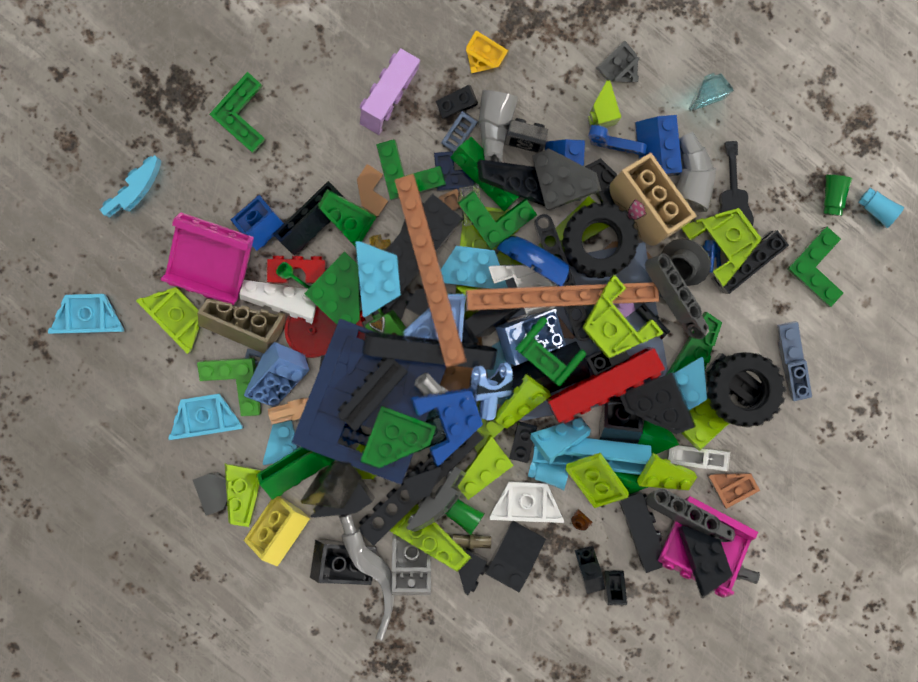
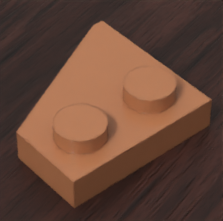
(733, 487)

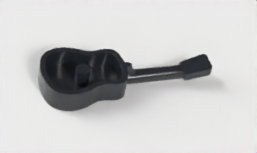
(734, 197)

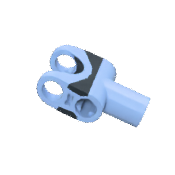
(490, 389)

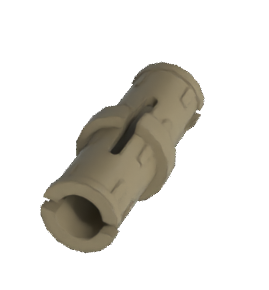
(473, 541)

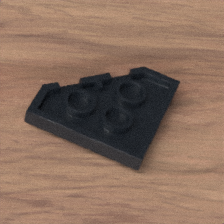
(660, 404)

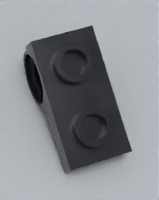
(457, 101)
(522, 443)

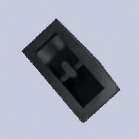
(615, 588)

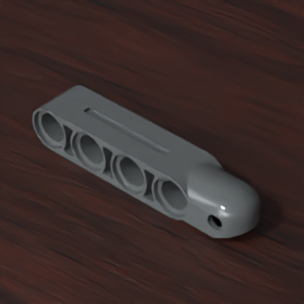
(677, 295)
(682, 515)

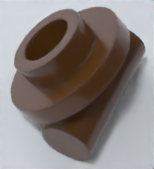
(580, 520)

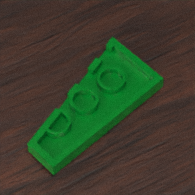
(698, 348)

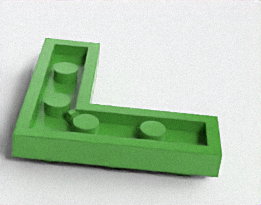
(239, 369)

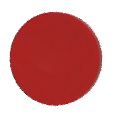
(307, 337)

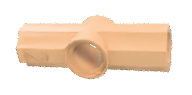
(286, 412)

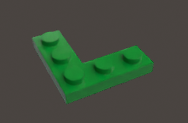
(227, 112)
(393, 170)
(495, 231)
(805, 267)

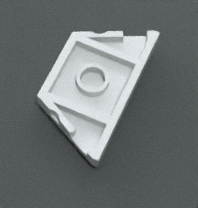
(527, 503)

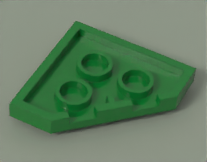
(338, 290)
(395, 438)

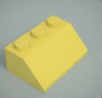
(276, 530)

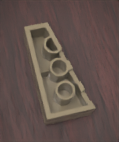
(241, 324)

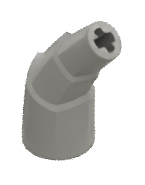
(494, 121)
(698, 175)

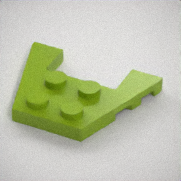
(733, 236)
(610, 328)

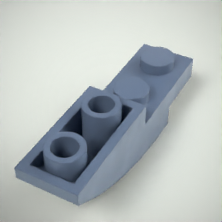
(793, 361)

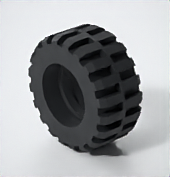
(618, 222)
(771, 389)

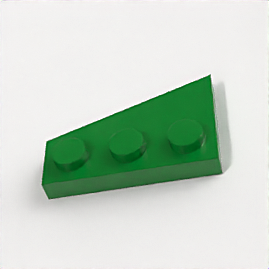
(347, 216)

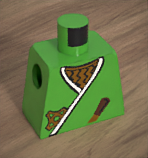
(386, 323)

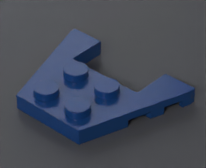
(457, 415)

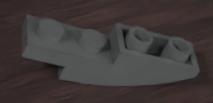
(434, 508)

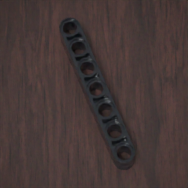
(557, 249)
(424, 350)

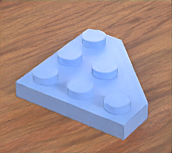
(424, 325)

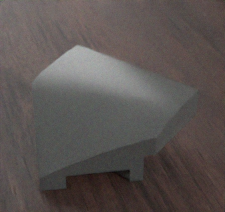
(620, 64)
(211, 492)

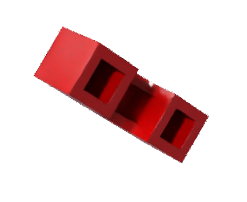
(313, 268)

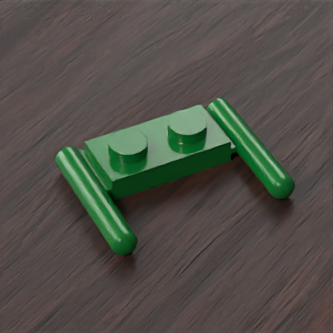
(544, 359)

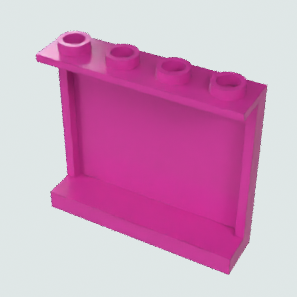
(207, 258)
(675, 557)

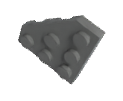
(563, 179)

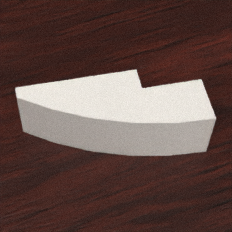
(704, 458)

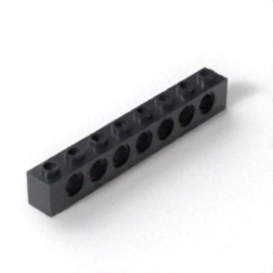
(373, 532)

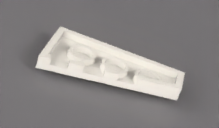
(279, 298)

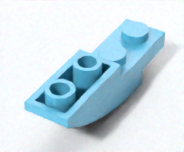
(139, 183)

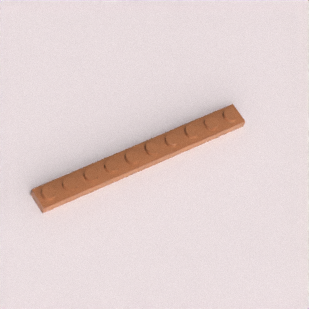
(430, 271)
(556, 296)

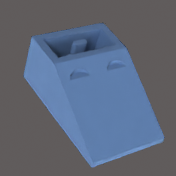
(513, 332)
(276, 374)

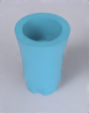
(881, 207)
(551, 474)

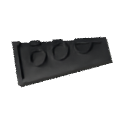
(513, 178)

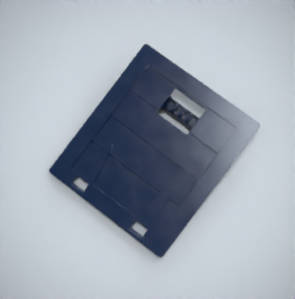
(338, 377)

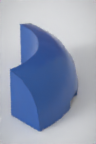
(531, 254)

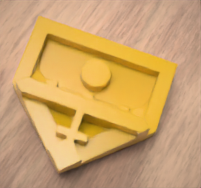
(484, 53)

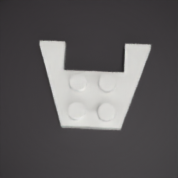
(524, 278)

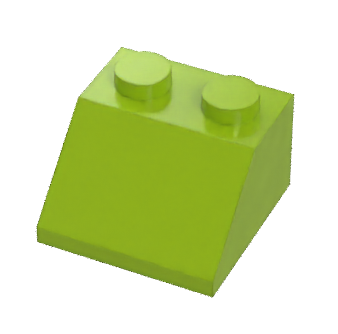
(605, 109)

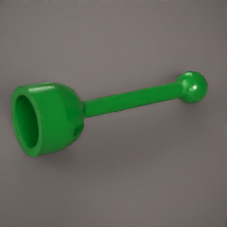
(286, 271)

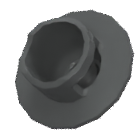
(689, 259)

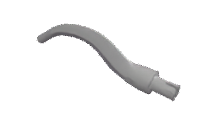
(369, 564)

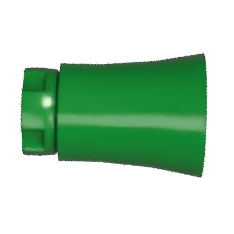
(836, 194)
(465, 516)

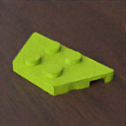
(174, 314)

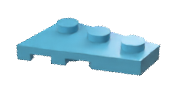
(558, 438)

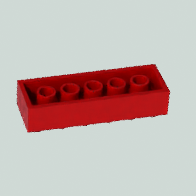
(598, 388)

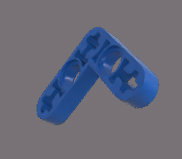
(600, 137)

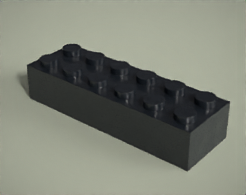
(441, 222)

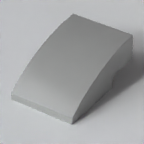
(410, 569)

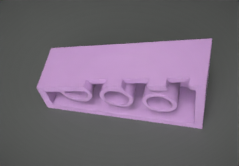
(388, 90)

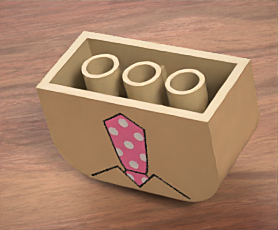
(650, 200)

